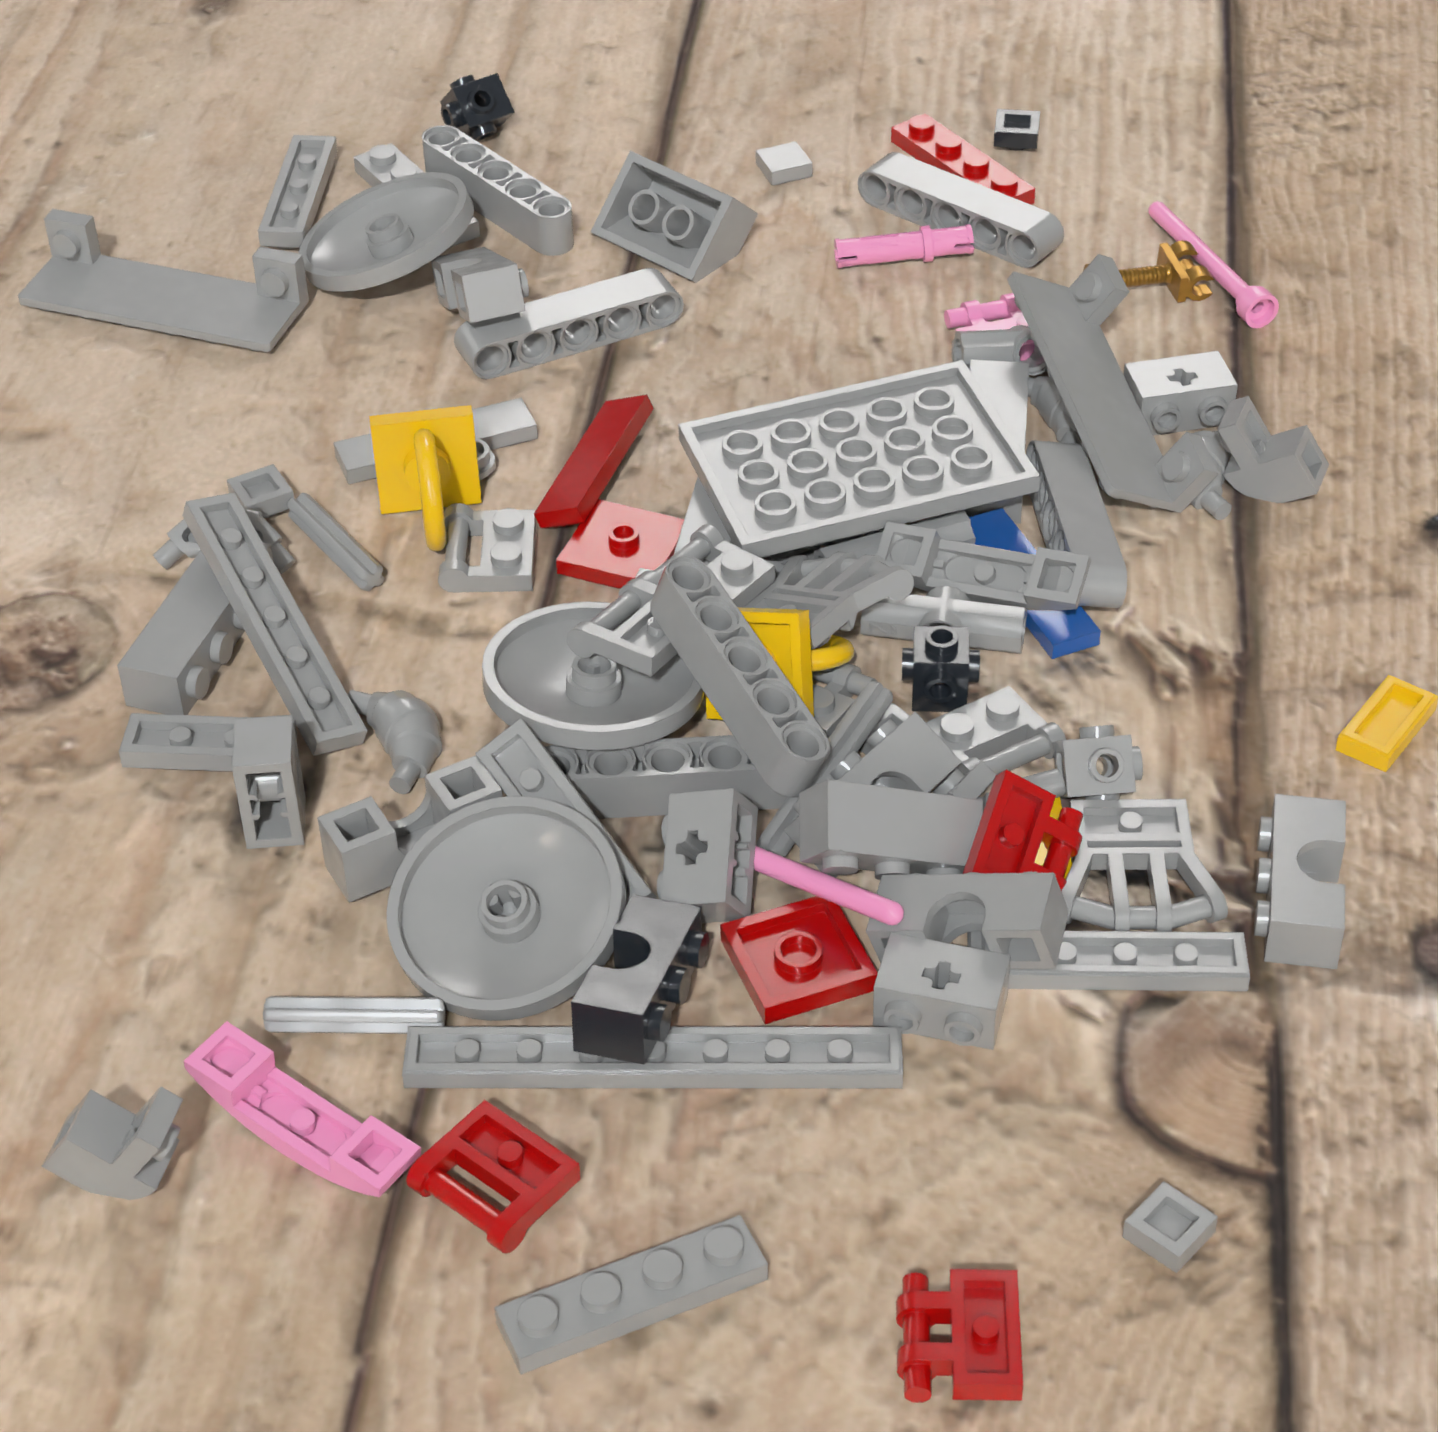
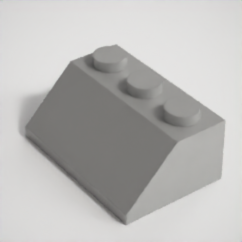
(672, 219)

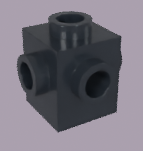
(476, 106)
(940, 656)

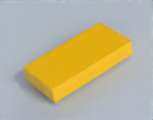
(1387, 723)

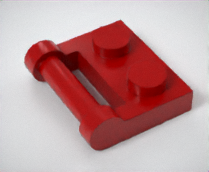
(506, 1160)

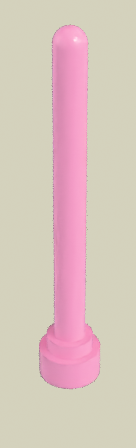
(1253, 303)
(828, 887)

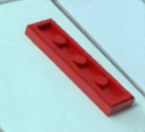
(593, 462)

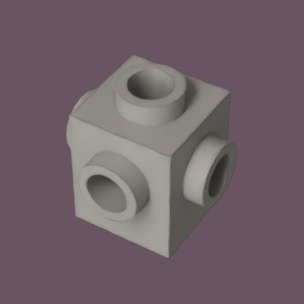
(1078, 759)

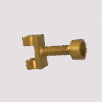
(1178, 275)

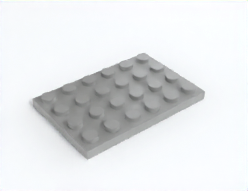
(856, 459)

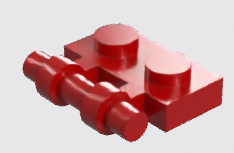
(1014, 826)
(983, 1335)

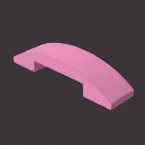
(296, 1120)

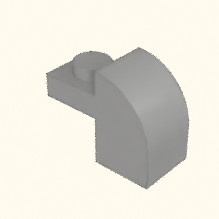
(1268, 465)
(114, 1149)

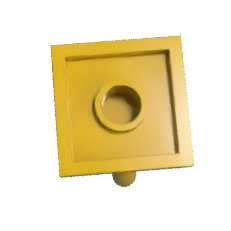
(426, 464)
(788, 641)

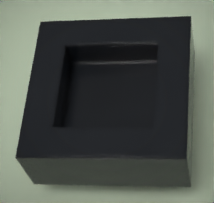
(1016, 129)

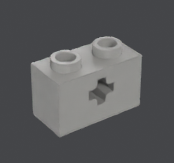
(1182, 391)
(268, 781)
(709, 853)
(941, 990)

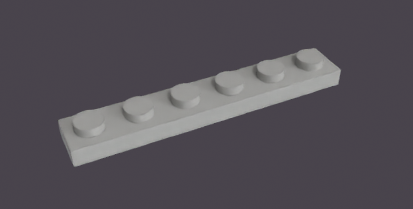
(274, 624)

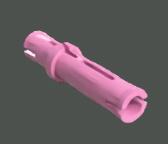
(904, 246)

